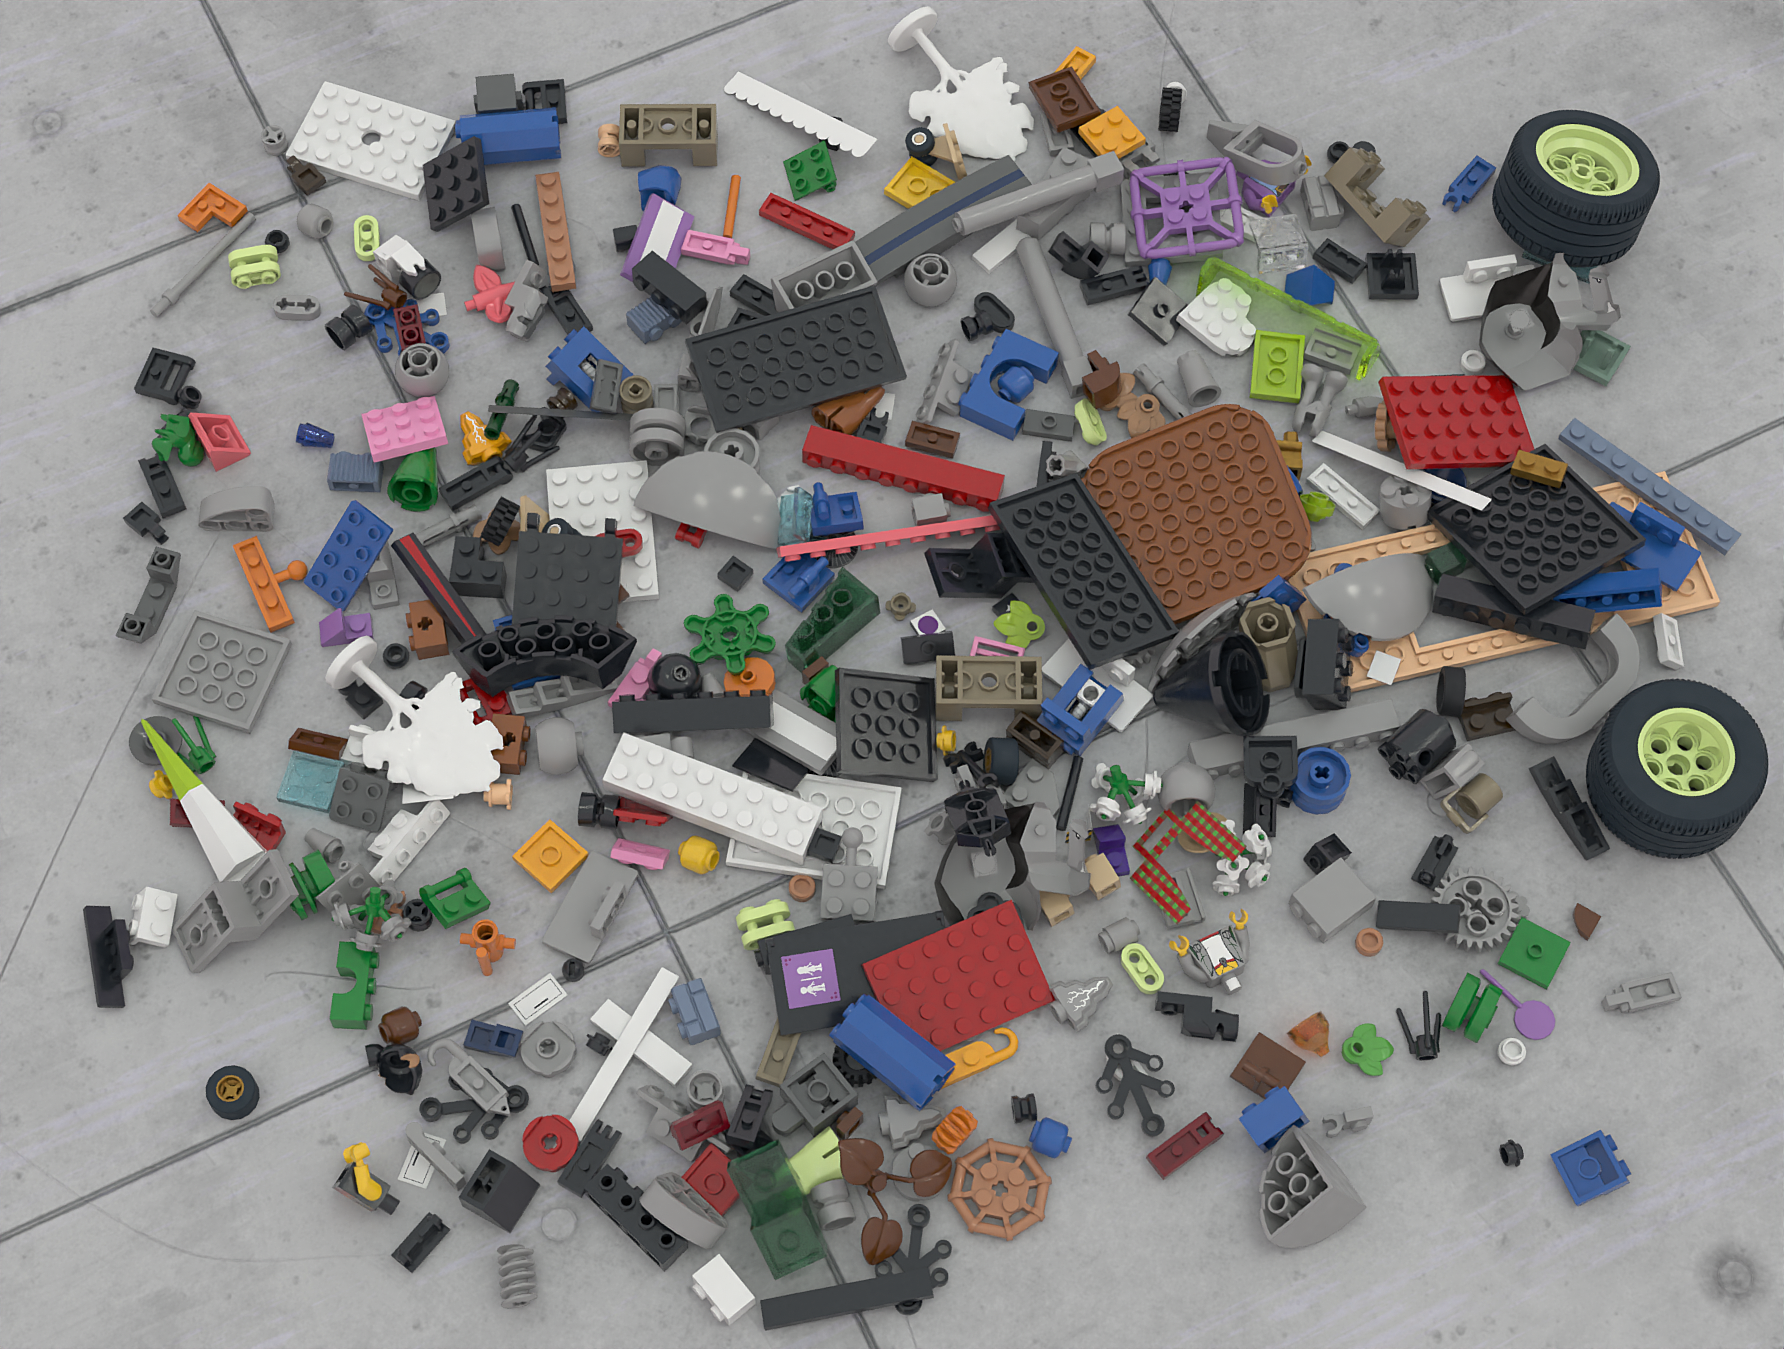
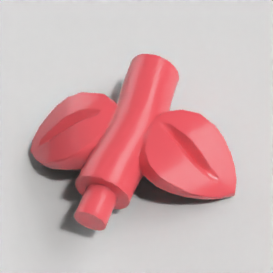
(491, 295)

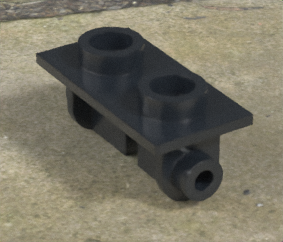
(1435, 862)
(420, 1242)

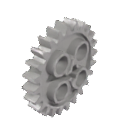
(1489, 893)

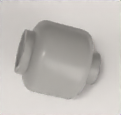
(315, 221)

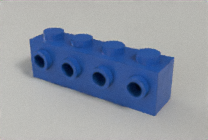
(1617, 591)

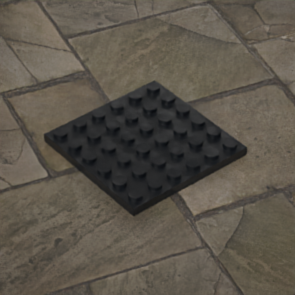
(1536, 536)

